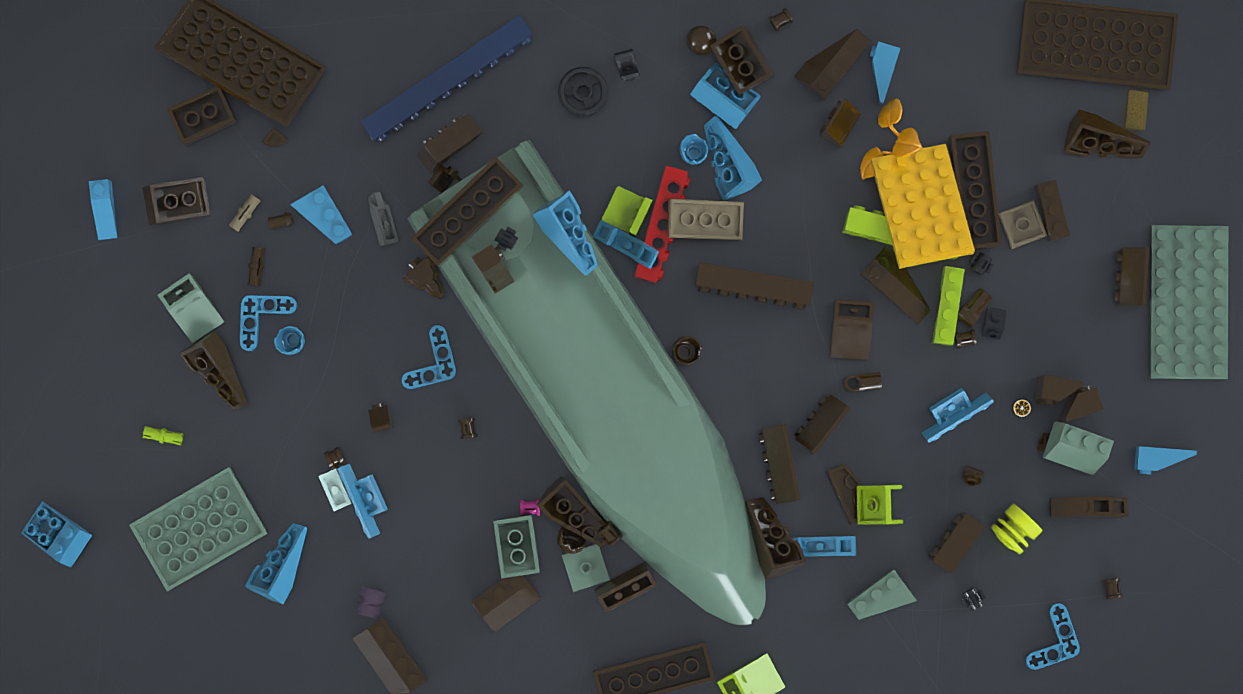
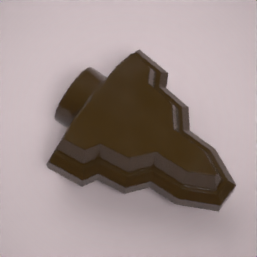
(425, 275)

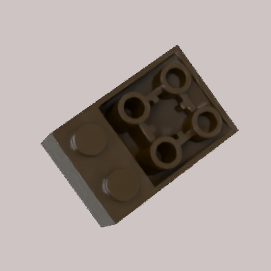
(840, 125)
(851, 329)

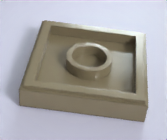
(1022, 224)

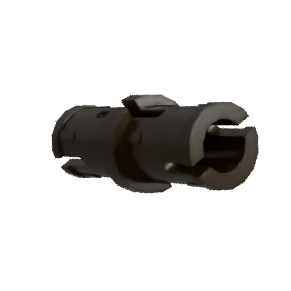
(256, 266)

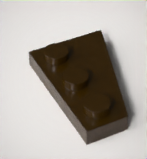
(845, 486)

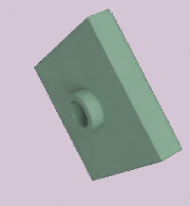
(586, 568)

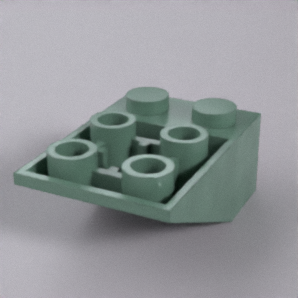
(191, 308)

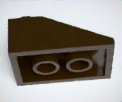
(176, 200)

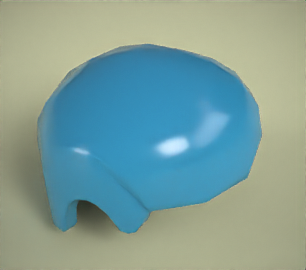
(693, 149)
(289, 340)

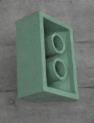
(1077, 448)

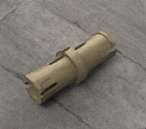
(251, 202)

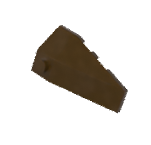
(829, 66)
(1096, 135)
(896, 285)
(213, 363)
(567, 508)
(773, 543)

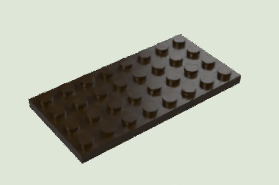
(1098, 43)
(240, 59)

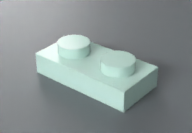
(335, 489)

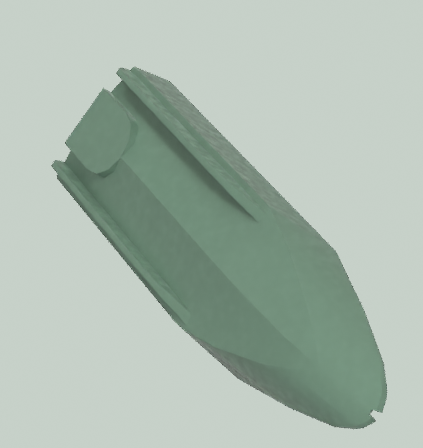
(610, 399)

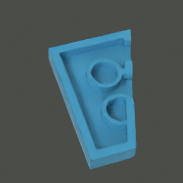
(323, 214)

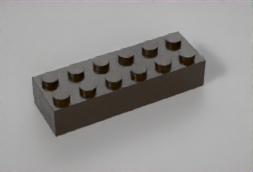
(976, 185)
(467, 212)
(754, 284)
(657, 672)

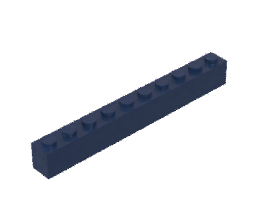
(447, 78)

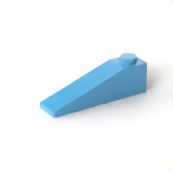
(732, 165)
(563, 226)
(277, 573)

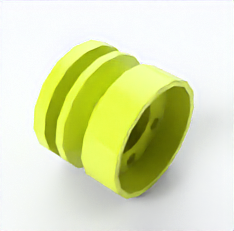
(1016, 529)

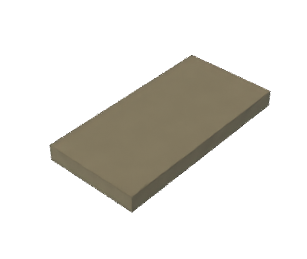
(705, 219)

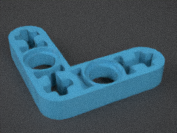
(259, 308)
(437, 369)
(1059, 647)

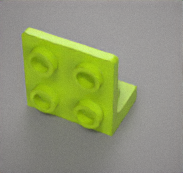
(626, 210)

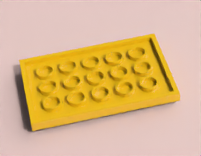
(922, 206)

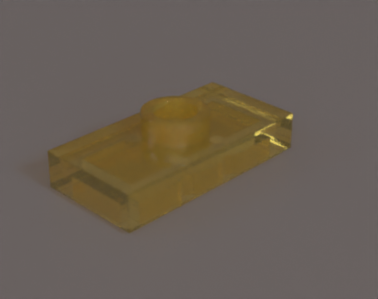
(1136, 110)

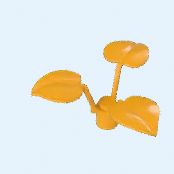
(905, 145)

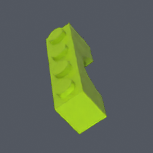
(948, 306)

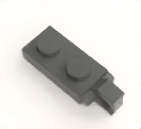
(382, 219)

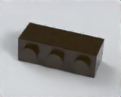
(1052, 210)
(625, 587)

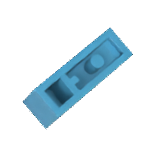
(883, 66)
(103, 208)
(1154, 459)

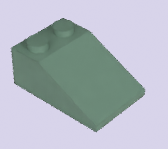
(516, 546)

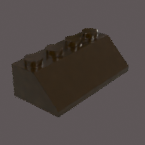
(780, 464)
(390, 658)

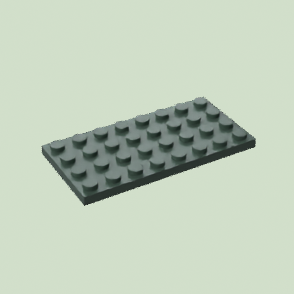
(1189, 302)

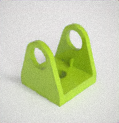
(882, 496)

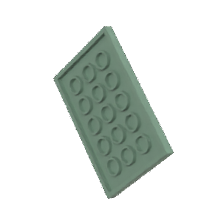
(198, 529)

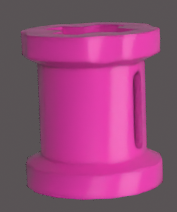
(529, 507)

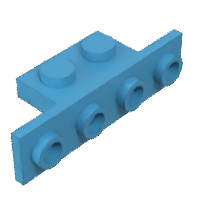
(953, 411)
(365, 498)

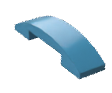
(626, 243)
(828, 545)

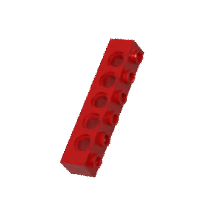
(670, 176)

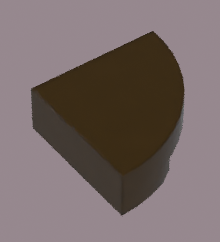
(274, 139)

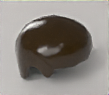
(700, 39)
(686, 350)
(570, 541)

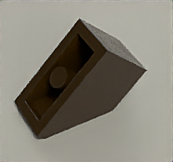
(380, 418)

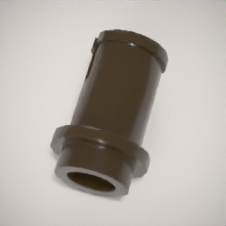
(280, 221)

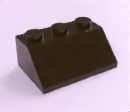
(742, 60)
(1132, 276)
(1054, 389)
(1081, 403)
(821, 423)
(505, 601)

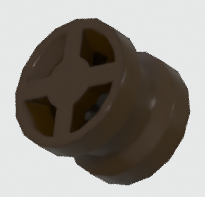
(334, 458)

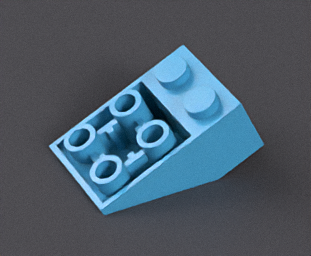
(56, 534)

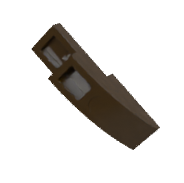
(1089, 506)

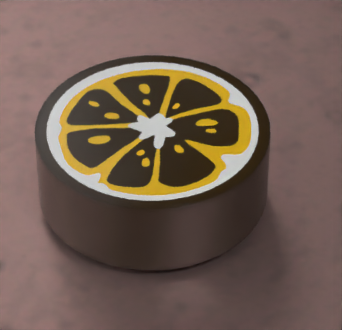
(1021, 408)

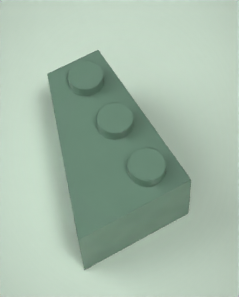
(880, 596)

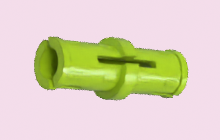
(162, 435)

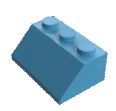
(722, 98)

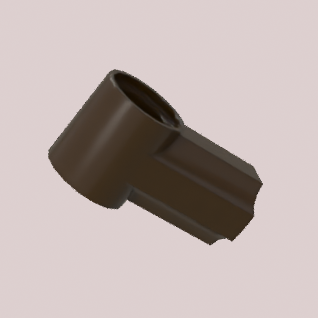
(971, 311)
(866, 381)

